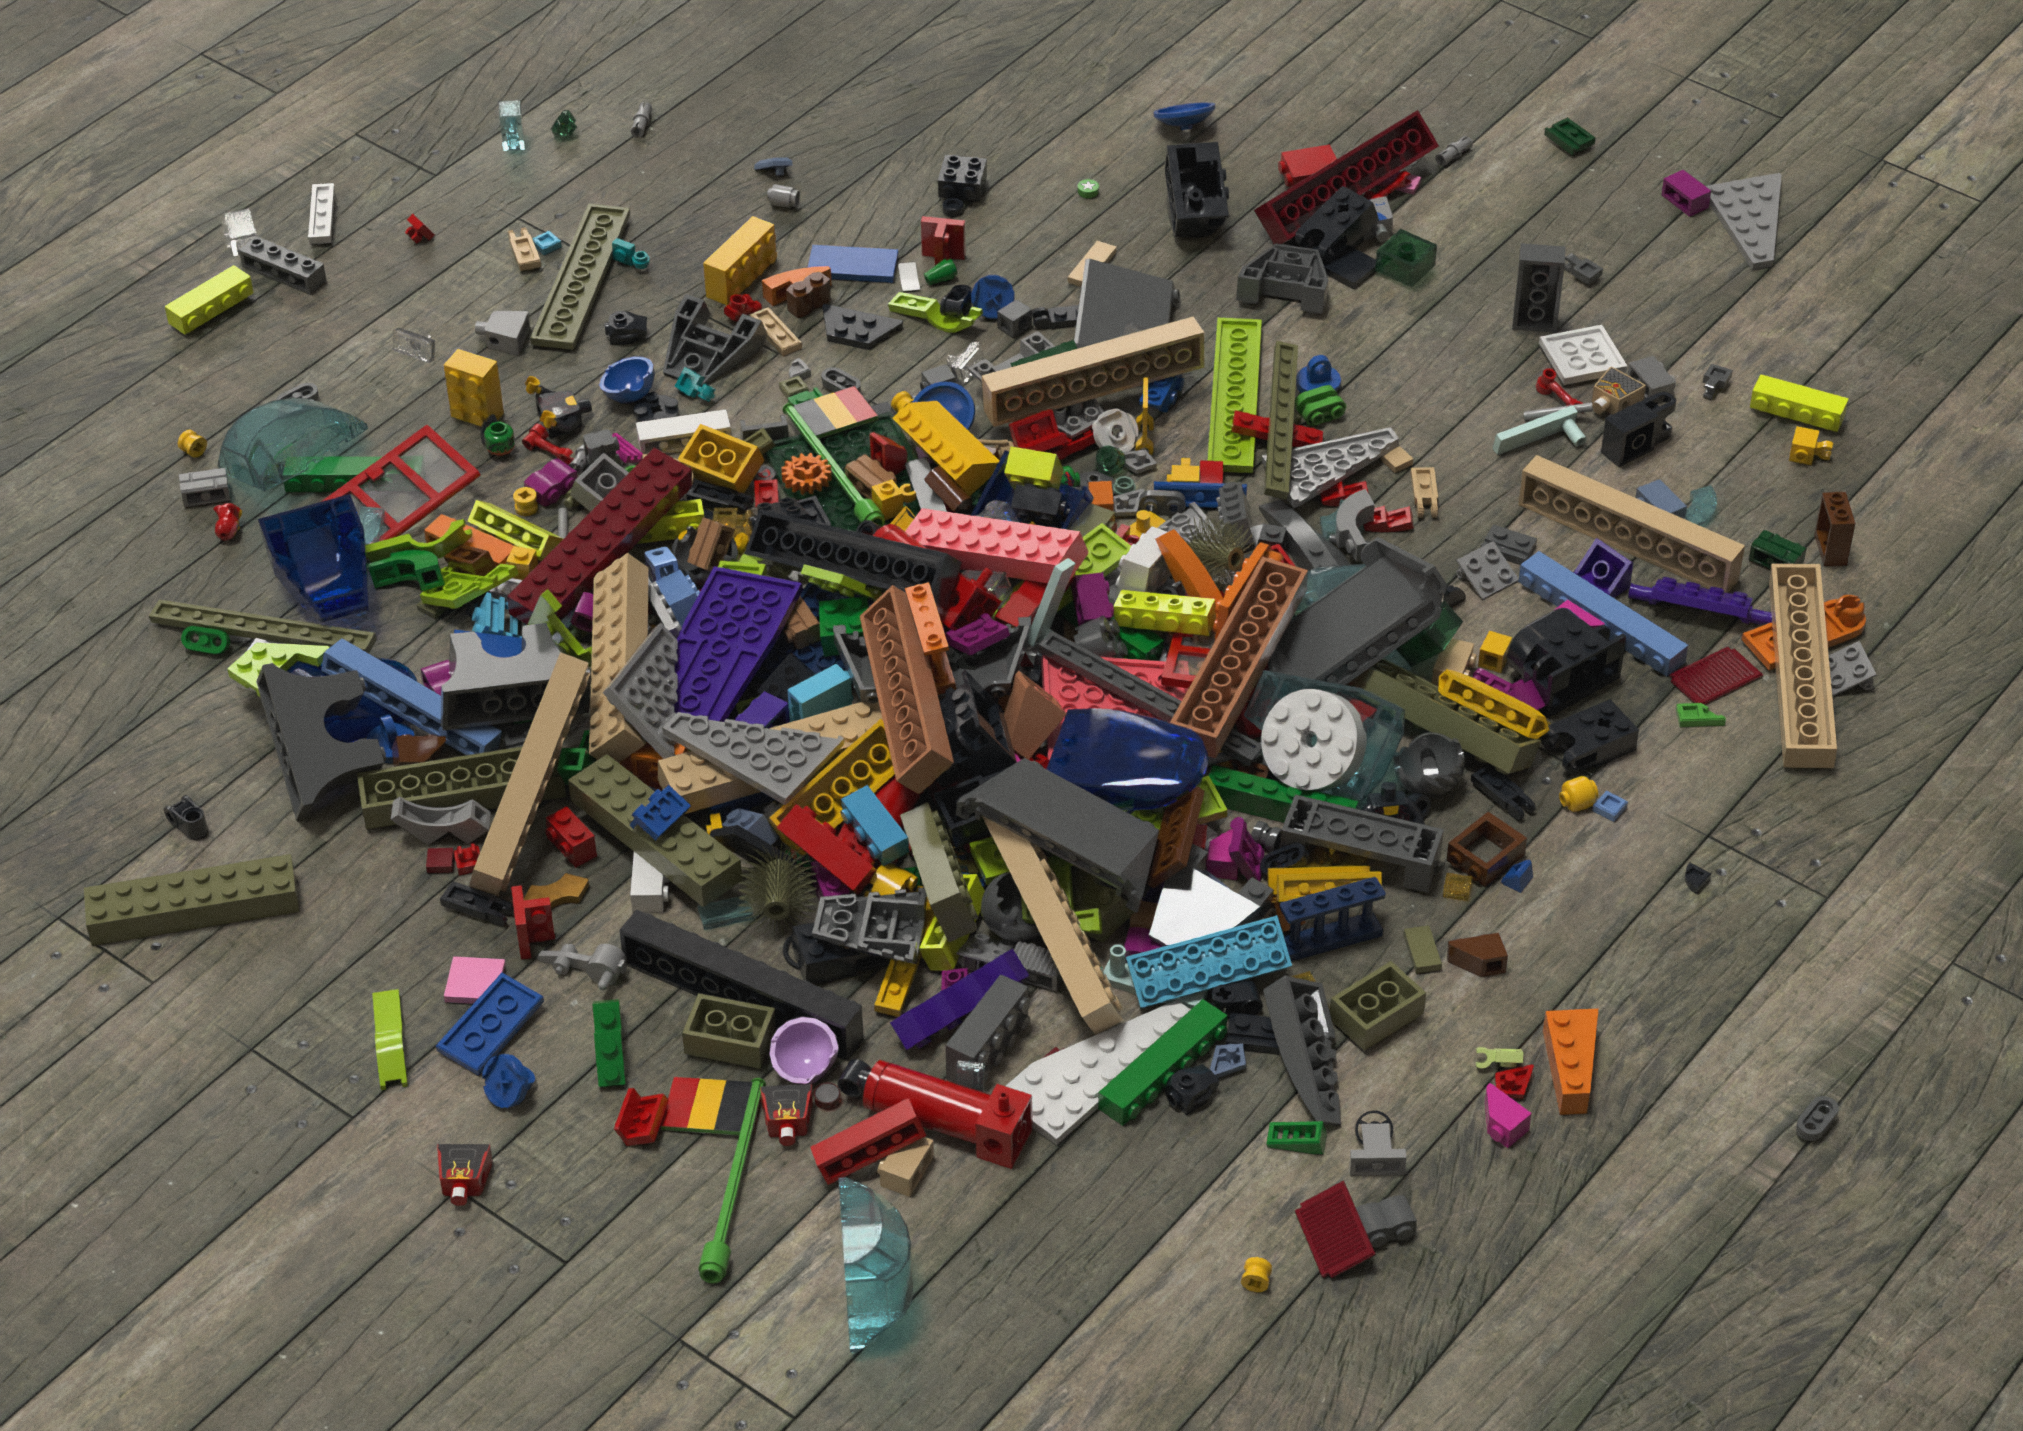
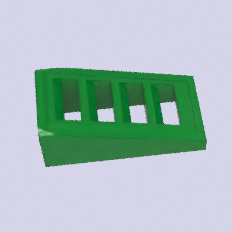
(1298, 1144)

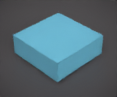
(546, 243)

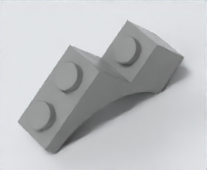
(428, 823)

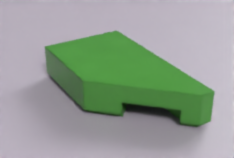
(1697, 715)

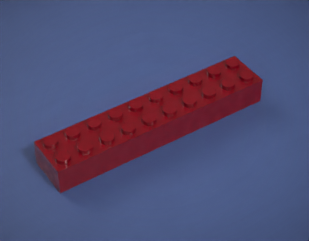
(1355, 170)
(604, 535)

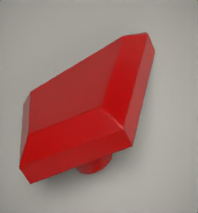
(1514, 1081)

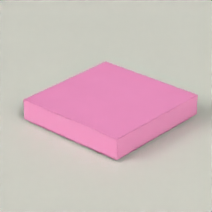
(471, 977)

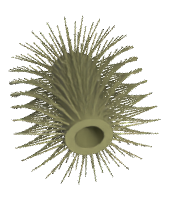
(1219, 554)
(777, 889)

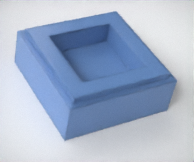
(1610, 806)

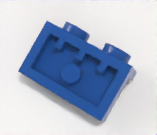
(661, 812)

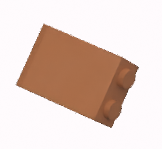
(1030, 715)

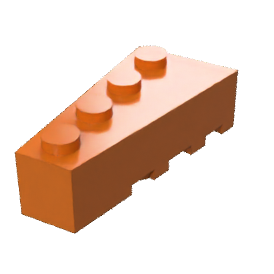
(1570, 1052)

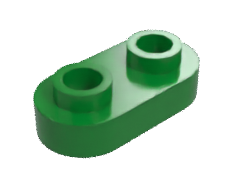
(206, 640)

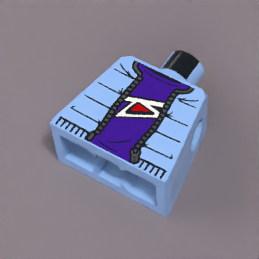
(660, 563)

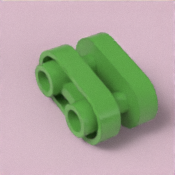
(1320, 405)

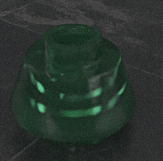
(564, 124)
(1109, 460)

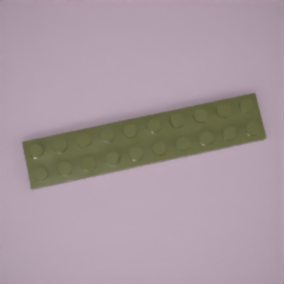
(580, 277)

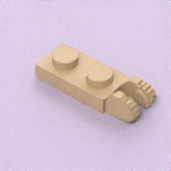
(524, 250)
(1424, 490)

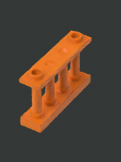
(931, 634)

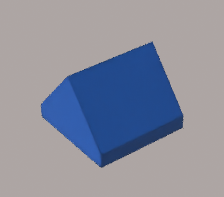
(1518, 876)

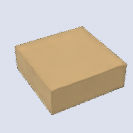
(1397, 459)

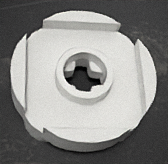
(1119, 419)

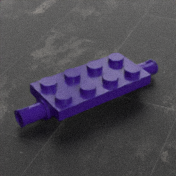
(1708, 599)

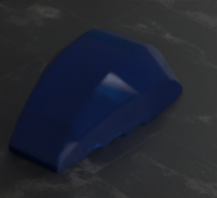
(320, 557)

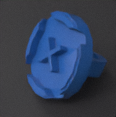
(992, 294)
(1317, 375)
(387, 733)
(506, 1080)

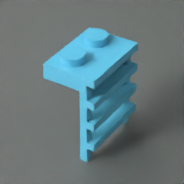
(490, 617)

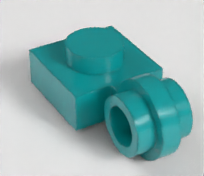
(625, 253)
(690, 384)

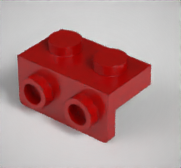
(640, 1117)

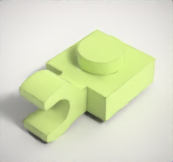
(1506, 1057)

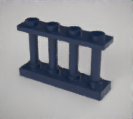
(1338, 933)

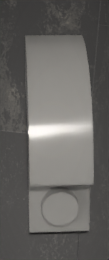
(1352, 514)

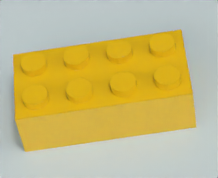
(740, 260)

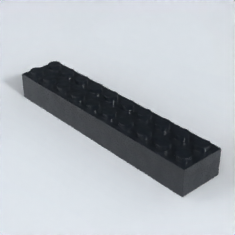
(865, 558)
(716, 971)

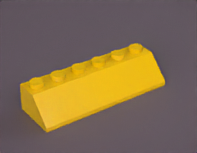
(947, 443)
(861, 764)

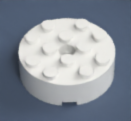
(1289, 745)

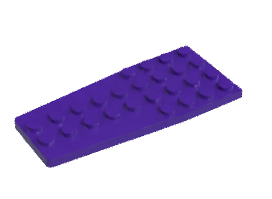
(729, 638)

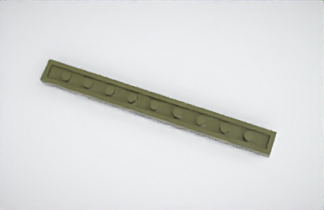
(1281, 420)
(258, 626)

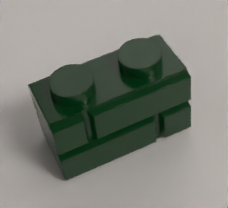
(1773, 549)

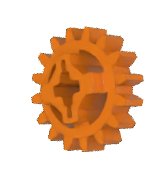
(806, 473)

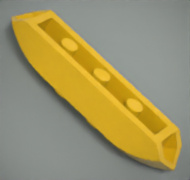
(1492, 704)

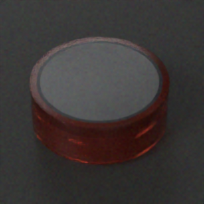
(827, 1096)

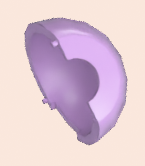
(803, 1050)

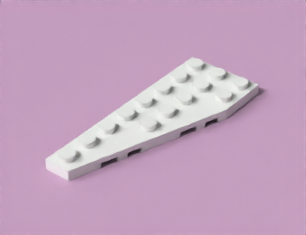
(1069, 1081)

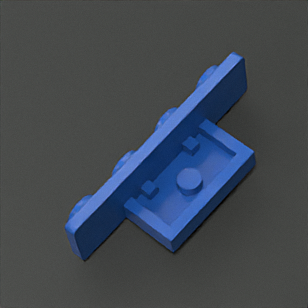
(1163, 392)

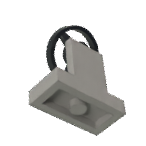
(1377, 1153)

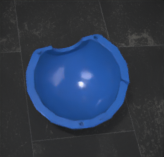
(628, 379)

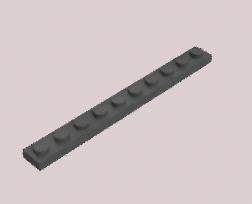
(1135, 690)

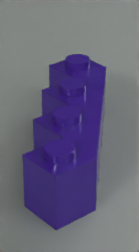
(955, 1001)

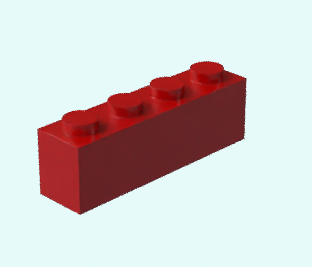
(1023, 603)
(827, 849)
(868, 1141)

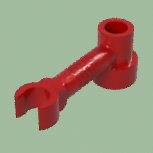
(1400, 181)
(1546, 385)
(537, 437)

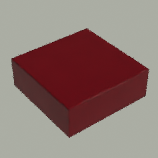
(439, 860)

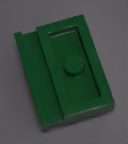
(1569, 136)

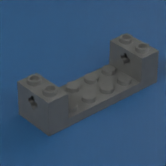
(1366, 835)

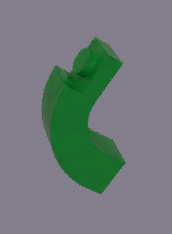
(408, 565)

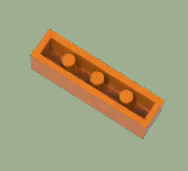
(497, 548)

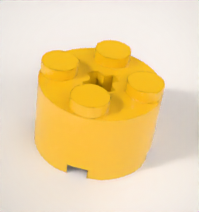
(892, 878)

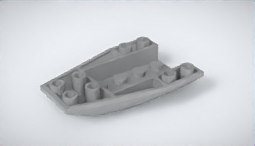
(1069, 419)

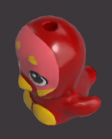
(228, 520)

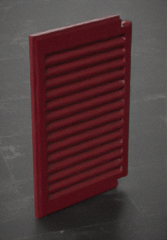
(1715, 676)
(1334, 1231)

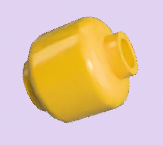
(1578, 794)

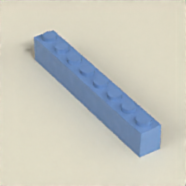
(1643, 638)
(406, 698)

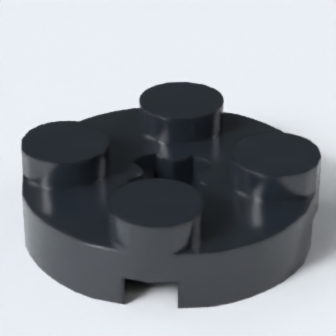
(663, 406)

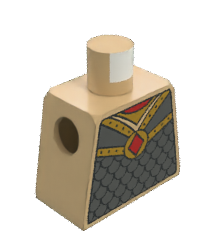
(1616, 392)

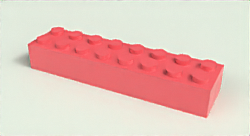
(999, 545)

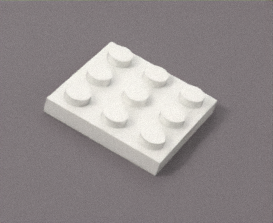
(1582, 354)

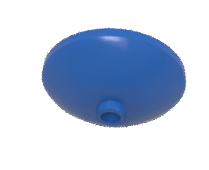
(1184, 114)
(952, 398)

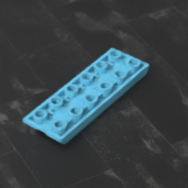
(1208, 962)

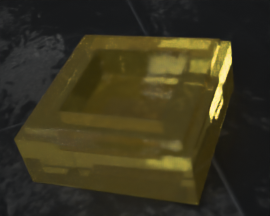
(1457, 886)

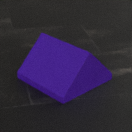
(1605, 569)

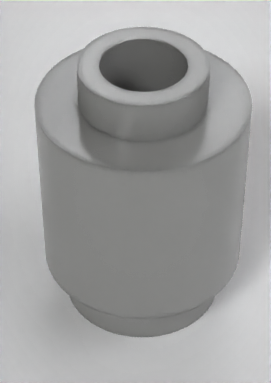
(783, 196)

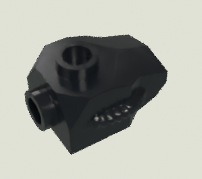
(625, 327)
(1191, 1088)

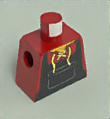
(787, 1111)
(463, 1170)

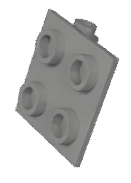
(1486, 570)
(1849, 668)
(981, 949)

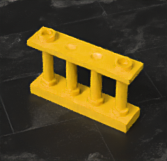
(1303, 881)

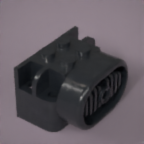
(1195, 189)
(1565, 658)
(975, 733)

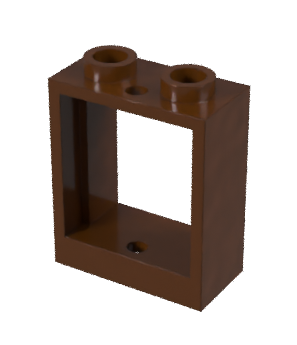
(1835, 528)
(1498, 832)

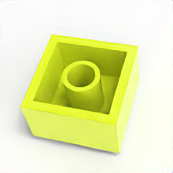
(1033, 468)

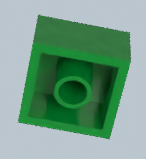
(840, 612)

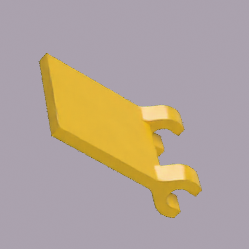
(1144, 419)

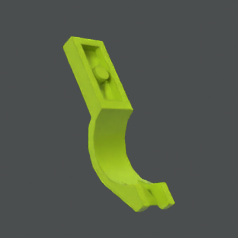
(930, 310)
(440, 547)
(389, 1037)

